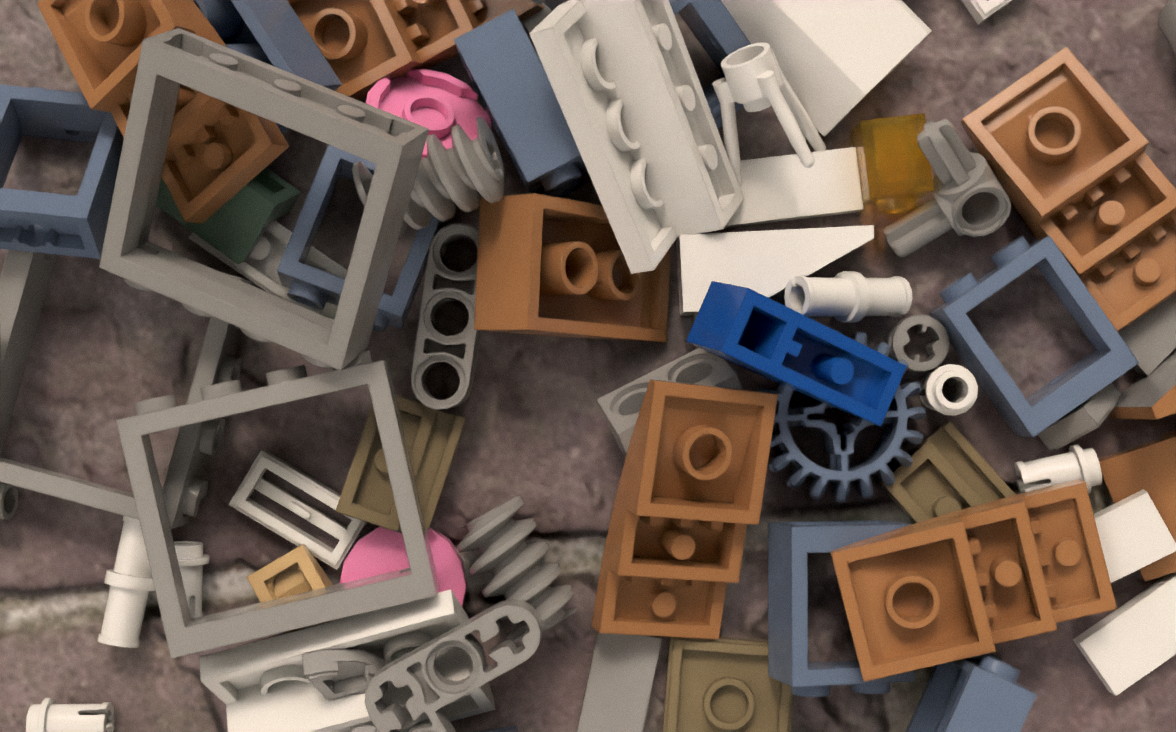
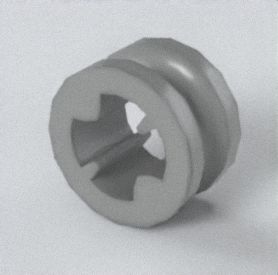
(936, 349)

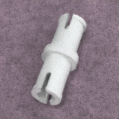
(848, 296)
(128, 589)

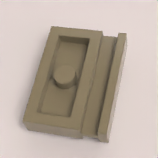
(431, 446)
(944, 477)

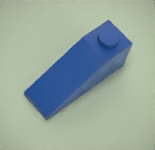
(795, 351)

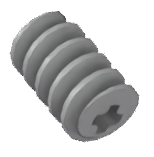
(448, 177)
(516, 564)

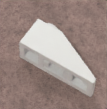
(758, 259)

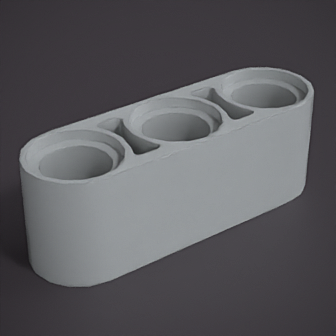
(431, 345)

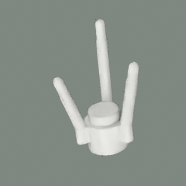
(758, 83)

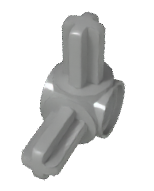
(955, 180)

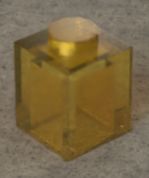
(891, 163)

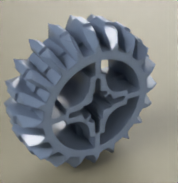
(842, 444)

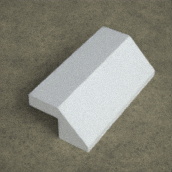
(831, 47)
(638, 122)
(267, 682)

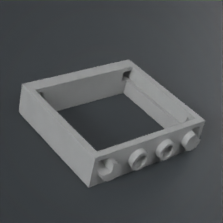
(297, 104)
(22, 296)
(293, 611)

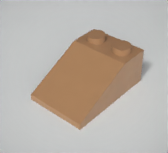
(561, 273)

